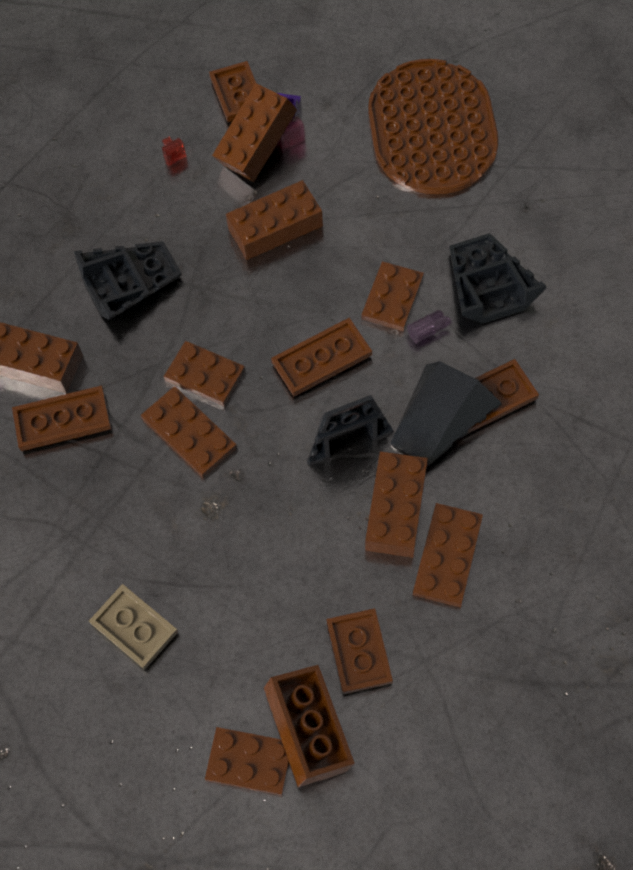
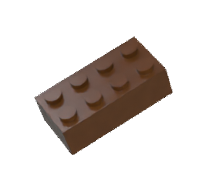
(255, 132)
(274, 219)
(38, 358)
(396, 504)
(308, 725)

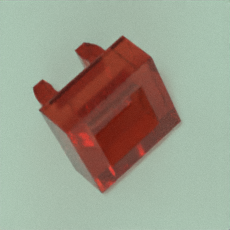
(173, 150)

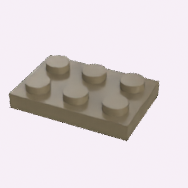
(133, 626)

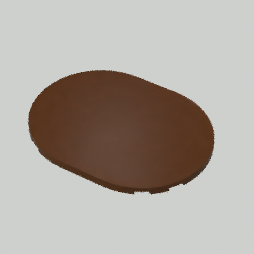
(432, 126)

